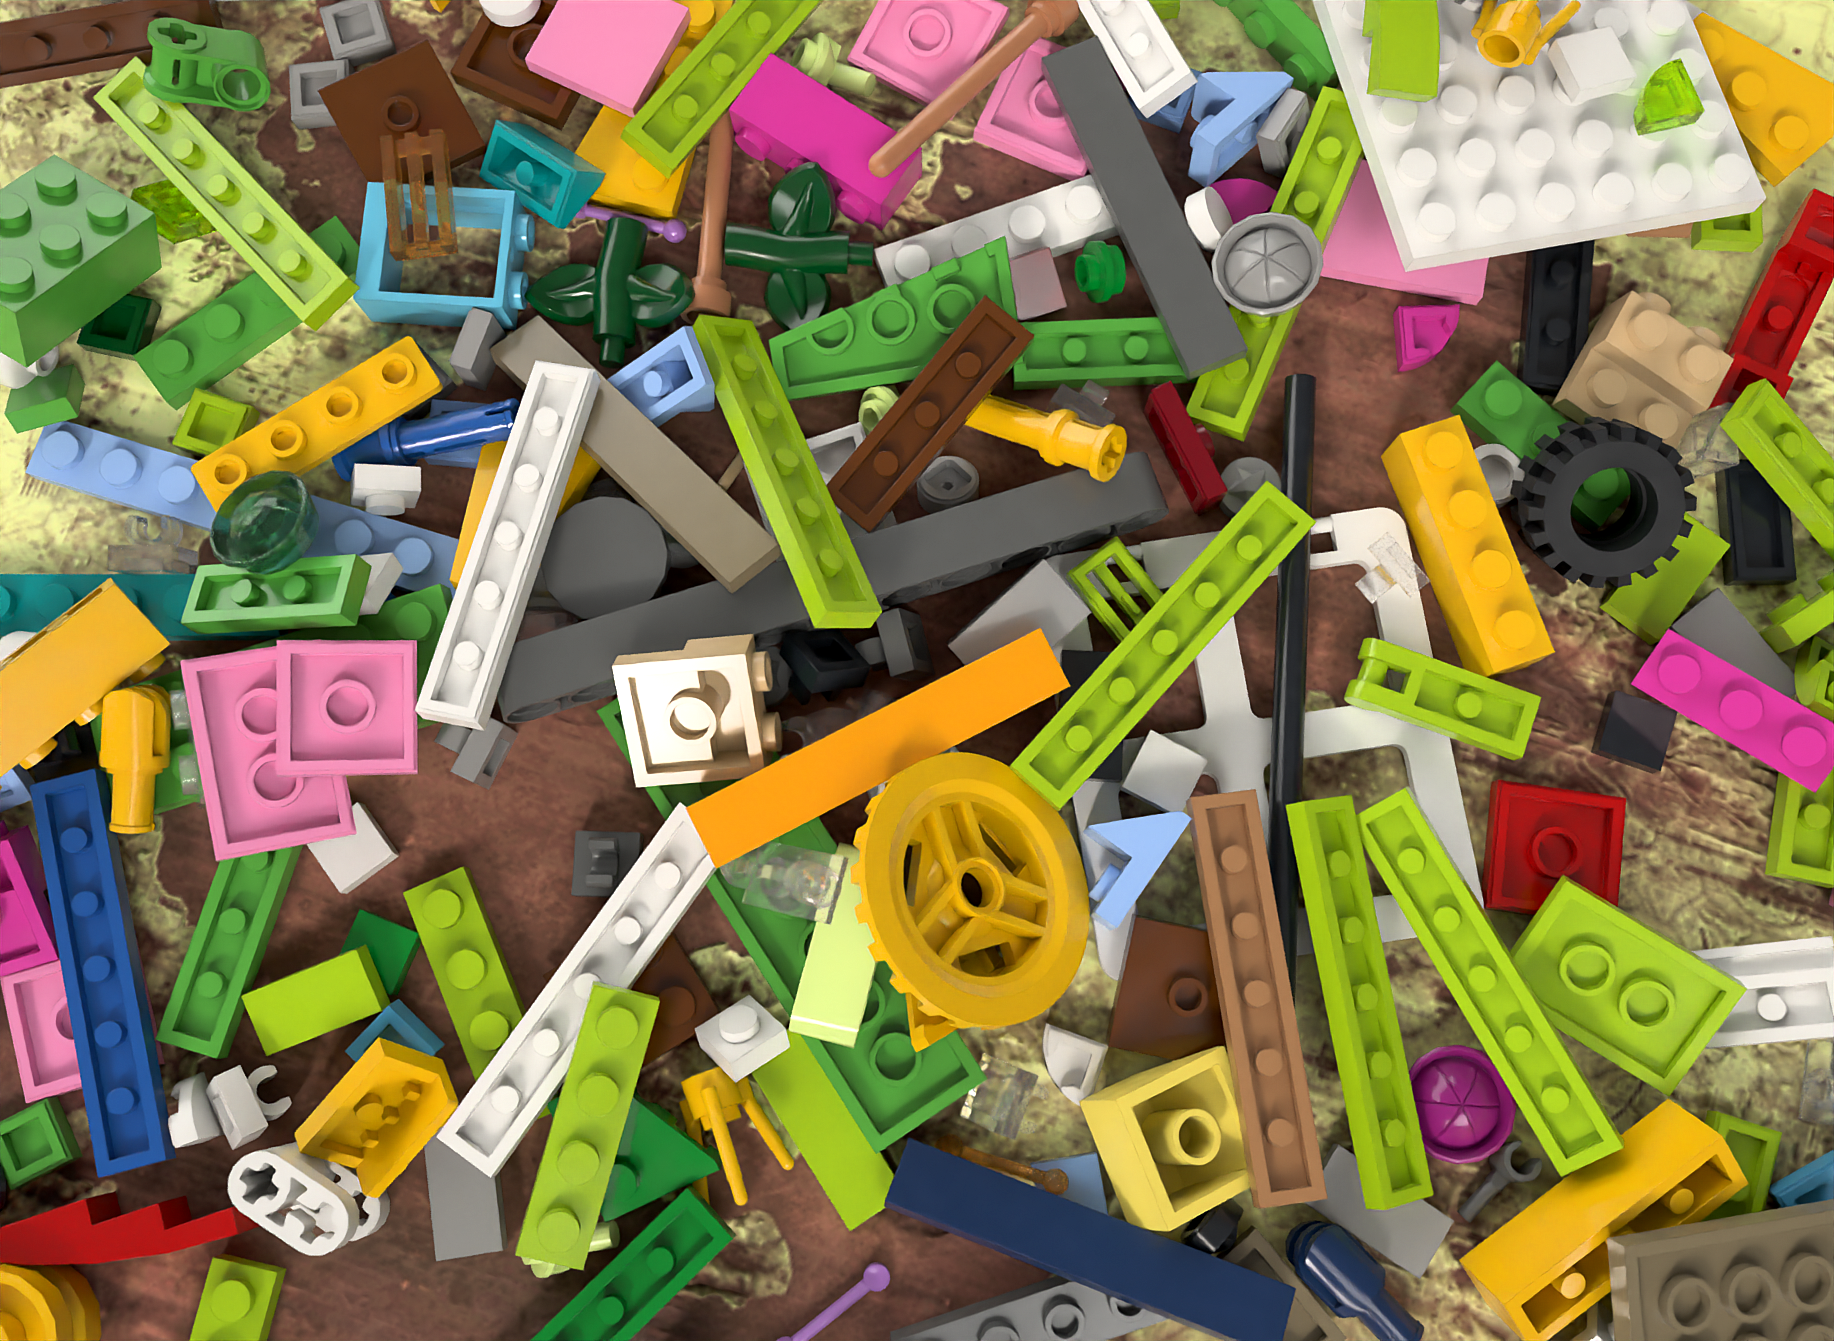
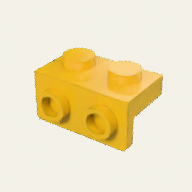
(380, 1114)

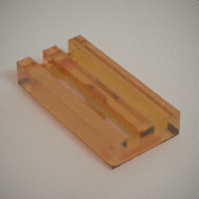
(413, 148)

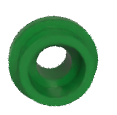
(1100, 271)

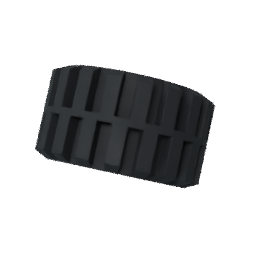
(1643, 530)

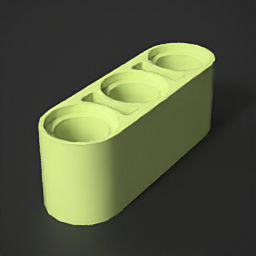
(836, 970)

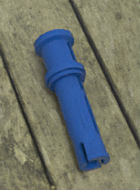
(406, 441)

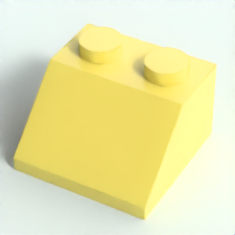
(1171, 1139)

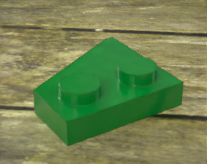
(651, 1158)

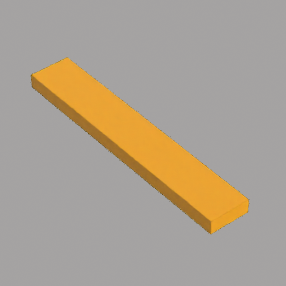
(876, 748)

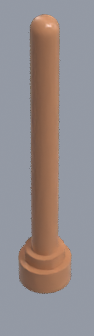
(1041, 19)
(710, 291)

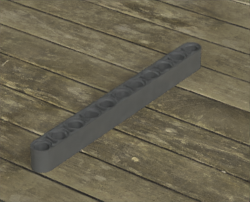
(899, 561)

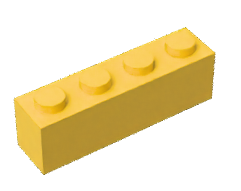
(1466, 549)
(70, 669)
(1555, 1252)

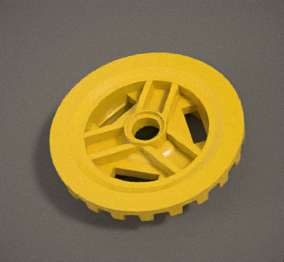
(985, 822)

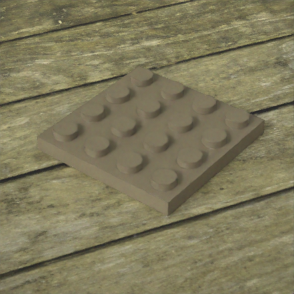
(1728, 1278)

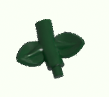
(798, 247)
(614, 292)

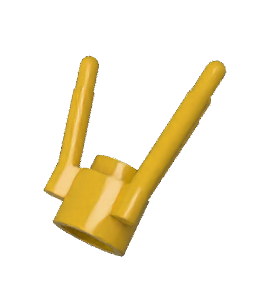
(1514, 30)
(715, 1101)

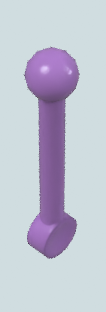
(673, 230)
(875, 1278)

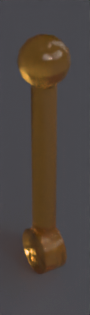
(1053, 1180)

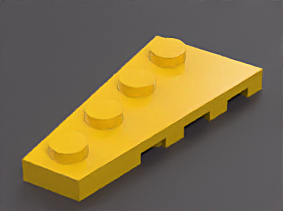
(629, 178)

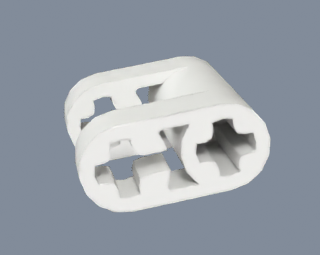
(289, 1179)

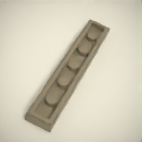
(651, 466)

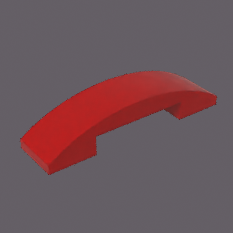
(1783, 302)

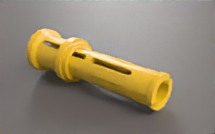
(1057, 436)

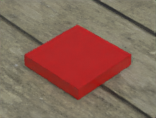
(1546, 834)

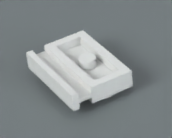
(1785, 994)

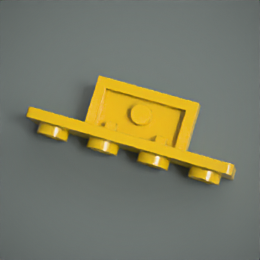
(323, 421)

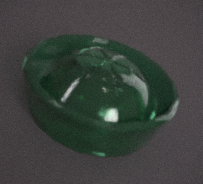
(265, 524)

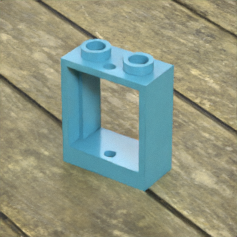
(381, 274)

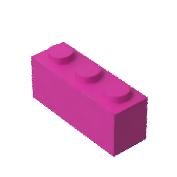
(801, 121)
(1739, 709)

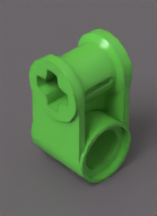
(205, 64)

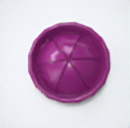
(1461, 1104)

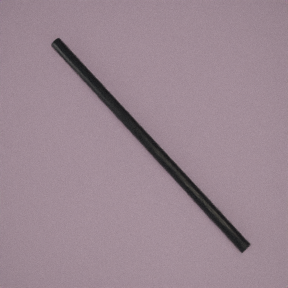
(1291, 662)

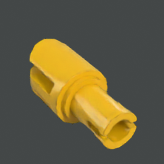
(134, 751)

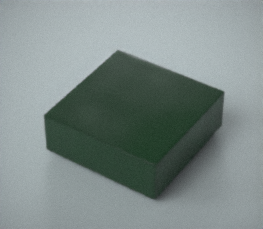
(121, 328)

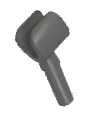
(1499, 1178)

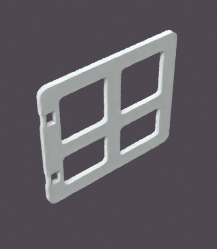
(1241, 742)

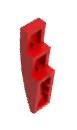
(98, 1233)

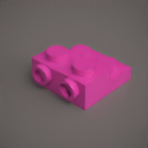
(25, 916)

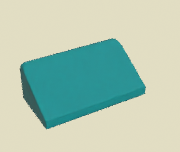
(541, 172)

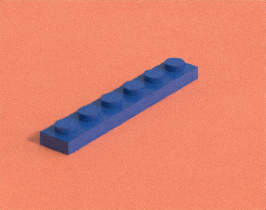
(102, 973)

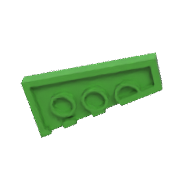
(894, 330)

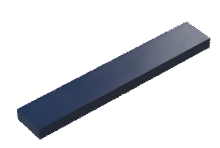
(1088, 1247)

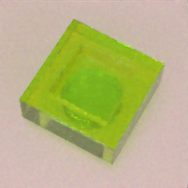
(175, 215)

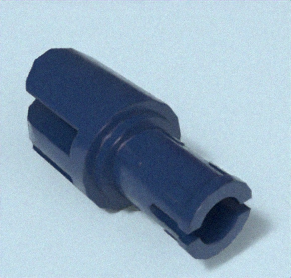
(1348, 1279)

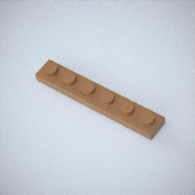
(1256, 1000)

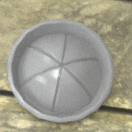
(1267, 264)

